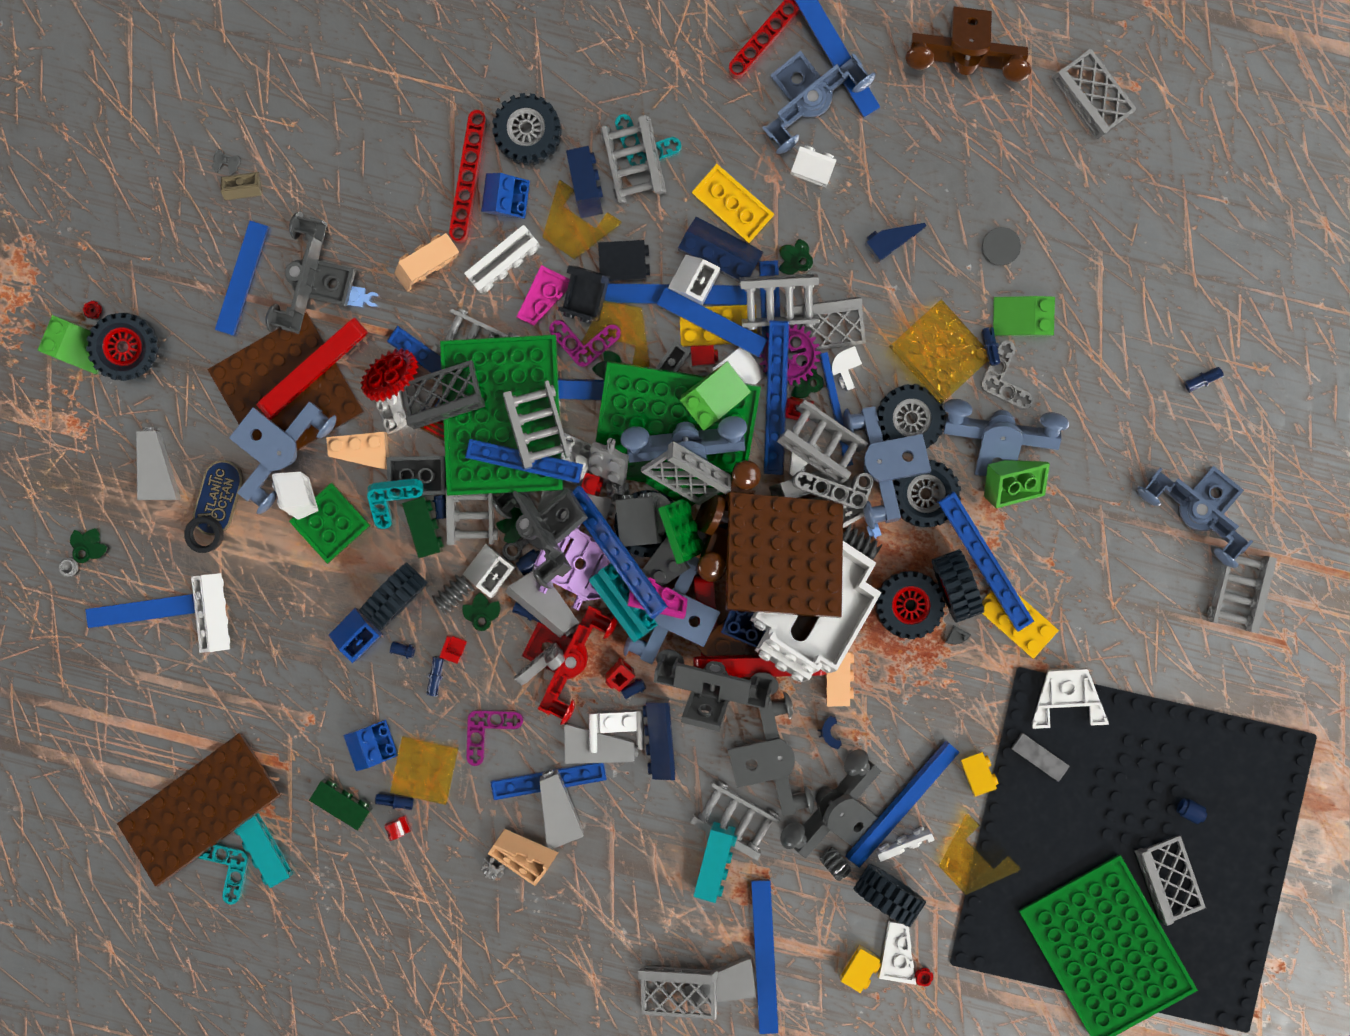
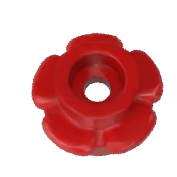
(87, 310)
(928, 979)

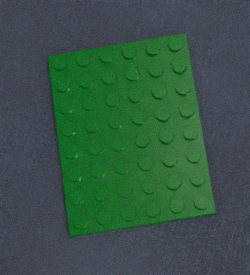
(500, 367)
(652, 401)
(1108, 949)

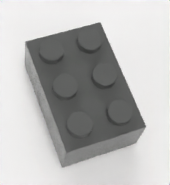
(428, 469)

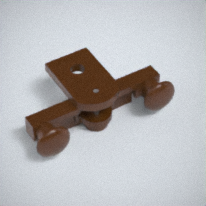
(969, 47)
(713, 556)

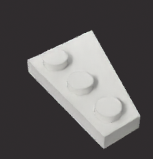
(913, 841)
(897, 955)

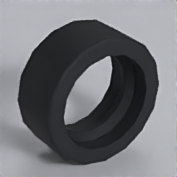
(189, 538)

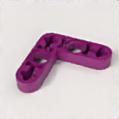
(580, 347)
(481, 727)

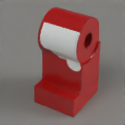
(397, 827)

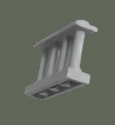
(647, 146)
(788, 283)
(462, 314)
(518, 420)
(814, 457)
(454, 516)
(1256, 603)
(751, 848)

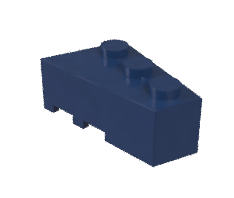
(584, 181)

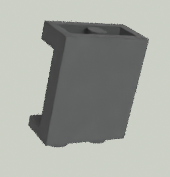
(638, 520)

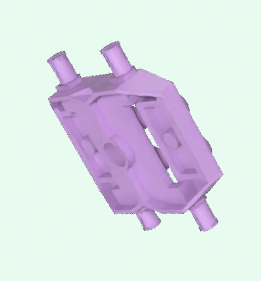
(578, 579)

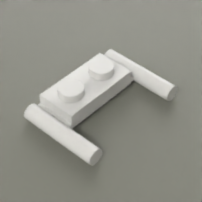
(616, 722)

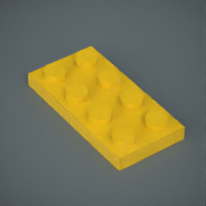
(732, 203)
(695, 336)
(1029, 639)

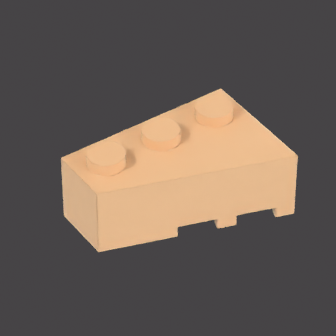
(425, 260)
(365, 449)
(838, 683)
(522, 856)

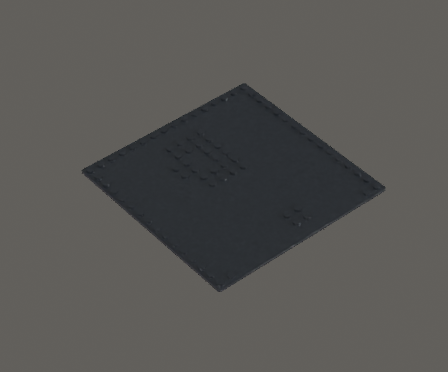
(1124, 799)

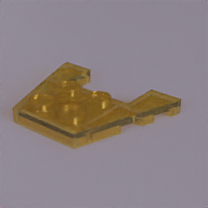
(571, 232)
(632, 327)
(967, 866)

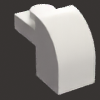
(842, 363)

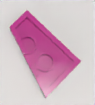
(542, 295)
(676, 603)

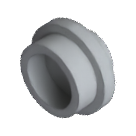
(68, 567)

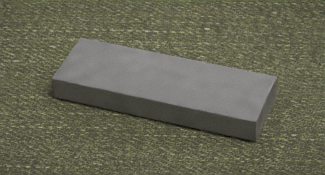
(1040, 757)

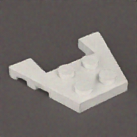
(1068, 689)

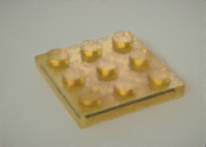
(424, 770)

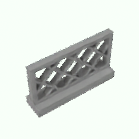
(1083, 104)
(829, 307)
(694, 467)
(1155, 886)
(675, 976)

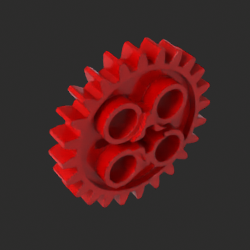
(389, 375)

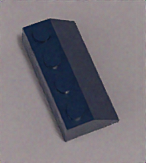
(721, 249)
(660, 739)

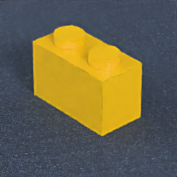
(978, 774)
(860, 968)

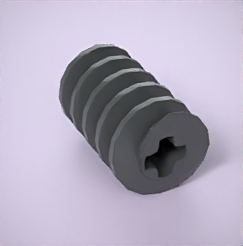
(861, 544)
(452, 593)

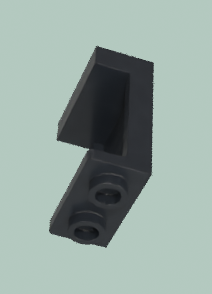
(624, 260)
(584, 294)

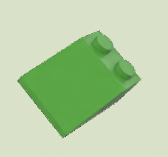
(1024, 316)
(67, 343)
(715, 395)
(1015, 481)

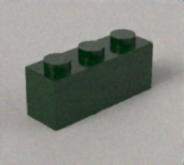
(423, 527)
(341, 803)

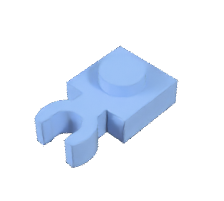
(358, 297)

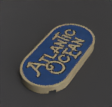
(218, 495)

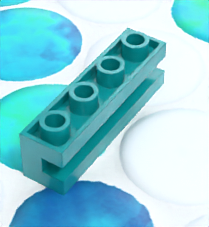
(615, 595)
(264, 851)
(714, 863)

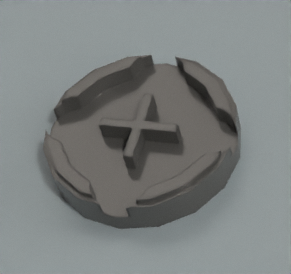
(1001, 246)

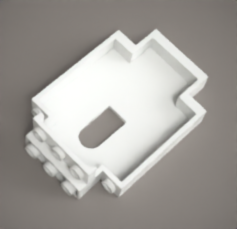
(829, 637)

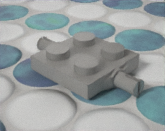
(608, 462)

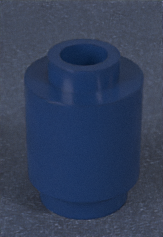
(527, 561)
(1192, 811)

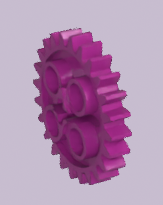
(795, 371)

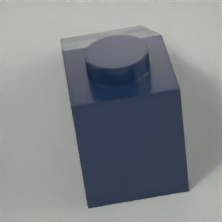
(889, 240)

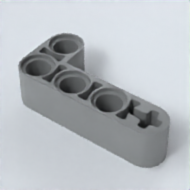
(830, 487)

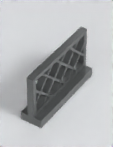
(446, 410)

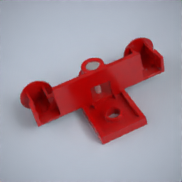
(575, 657)

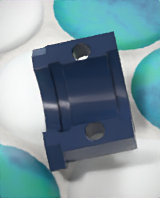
(826, 732)

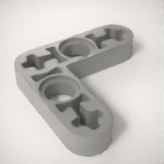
(998, 376)
(551, 657)

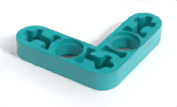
(666, 142)
(383, 498)
(234, 866)

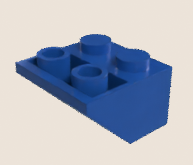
(505, 195)
(354, 635)
(370, 745)

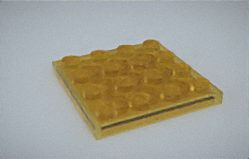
(940, 351)

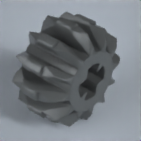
(835, 864)

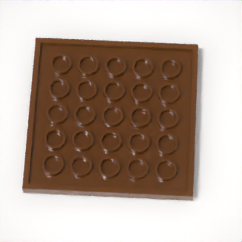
(265, 363)
(784, 555)

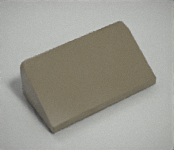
(241, 186)

